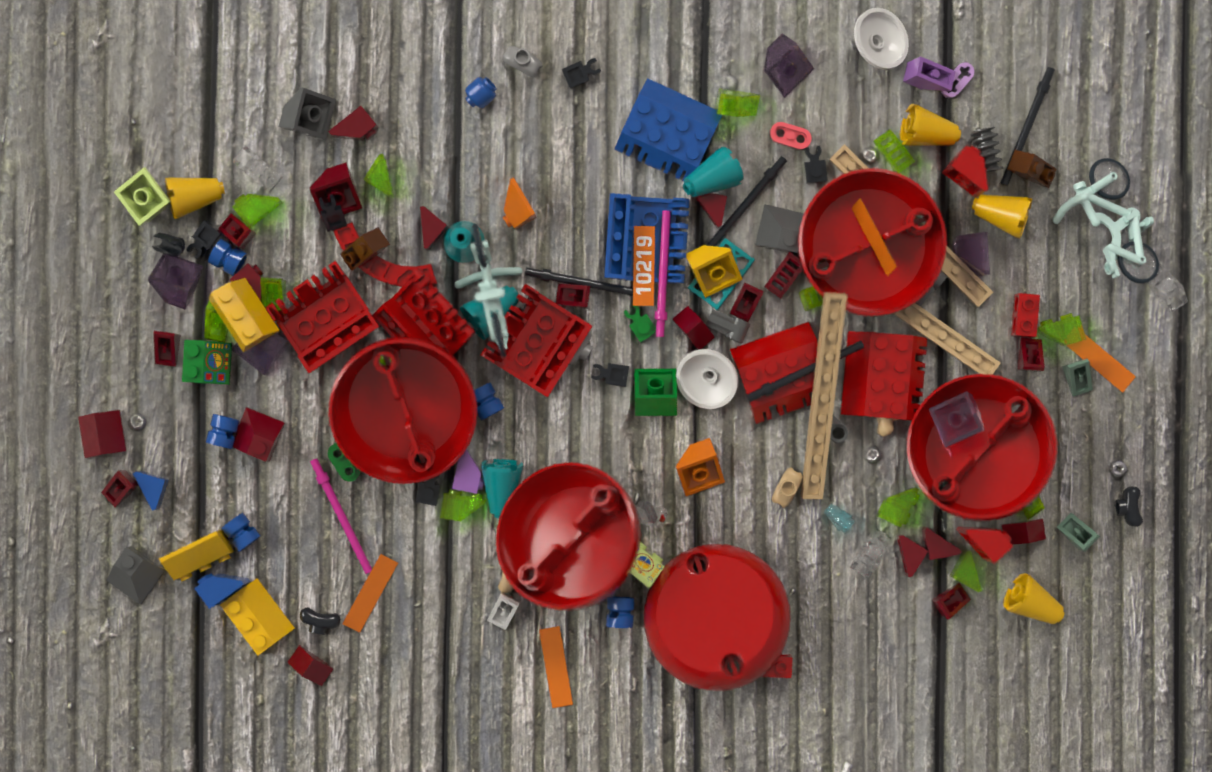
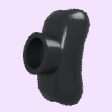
(170, 245)
(1129, 507)
(319, 622)

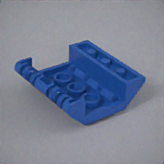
(668, 129)
(632, 211)

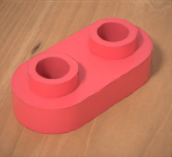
(790, 135)

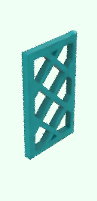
(726, 292)

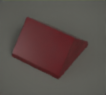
(102, 433)

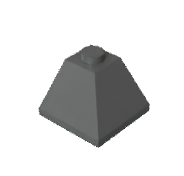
(308, 113)
(779, 229)
(135, 574)

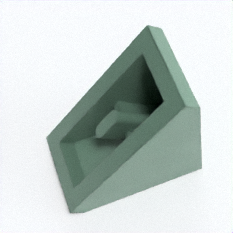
(1078, 376)
(1077, 532)

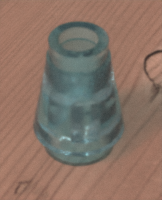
(839, 518)

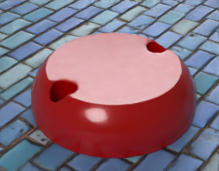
(834, 234)
(402, 410)
(992, 470)
(568, 537)
(717, 617)

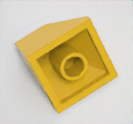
(713, 268)

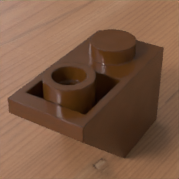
(1032, 168)
(364, 248)

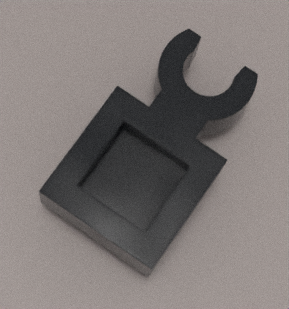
(577, 73)
(815, 169)
(332, 214)
(205, 237)
(614, 375)
(428, 492)

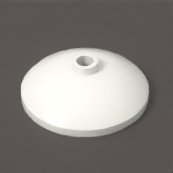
(881, 38)
(702, 388)

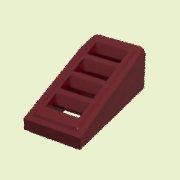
(772, 288)

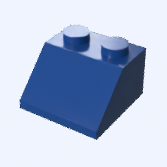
(219, 587)

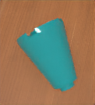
(714, 174)
(462, 250)
(475, 312)
(500, 481)

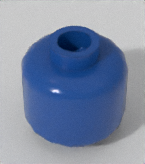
(480, 92)

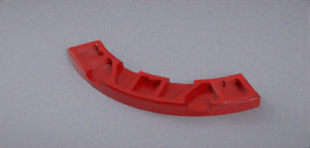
(378, 267)

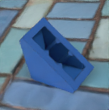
(152, 488)

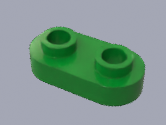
(342, 464)

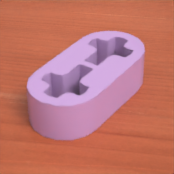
(961, 83)

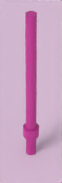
(660, 314)
(323, 479)

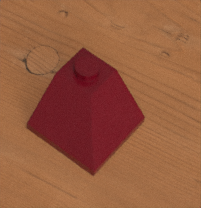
(340, 183)
(258, 434)

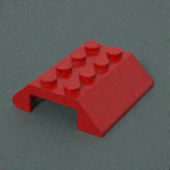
(424, 314)
(323, 317)
(539, 341)
(775, 358)
(883, 375)

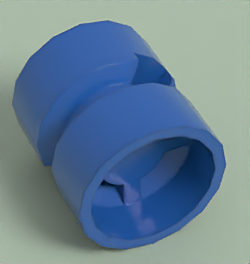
(229, 258)
(486, 401)
(222, 431)
(240, 532)
(620, 612)

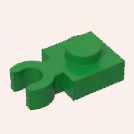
(641, 326)

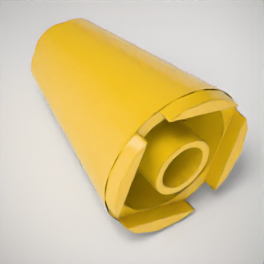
(927, 128)
(192, 194)
(1004, 212)
(1032, 601)

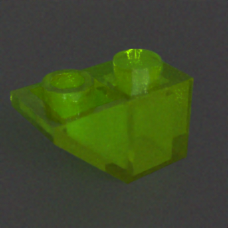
(737, 103)
(1063, 332)
(896, 506)
(458, 507)

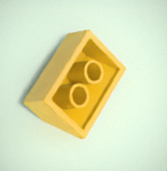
(243, 313)
(197, 555)
(257, 616)

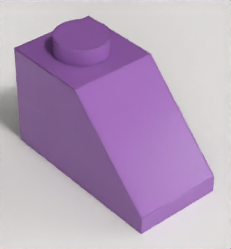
(928, 75)
(468, 475)

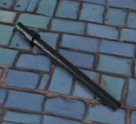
(1042, 88)
(770, 175)
(546, 275)
(768, 388)

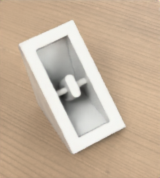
(503, 610)

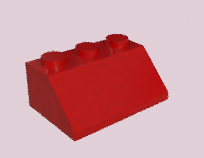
(968, 171)
(987, 542)

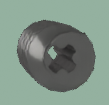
(986, 147)

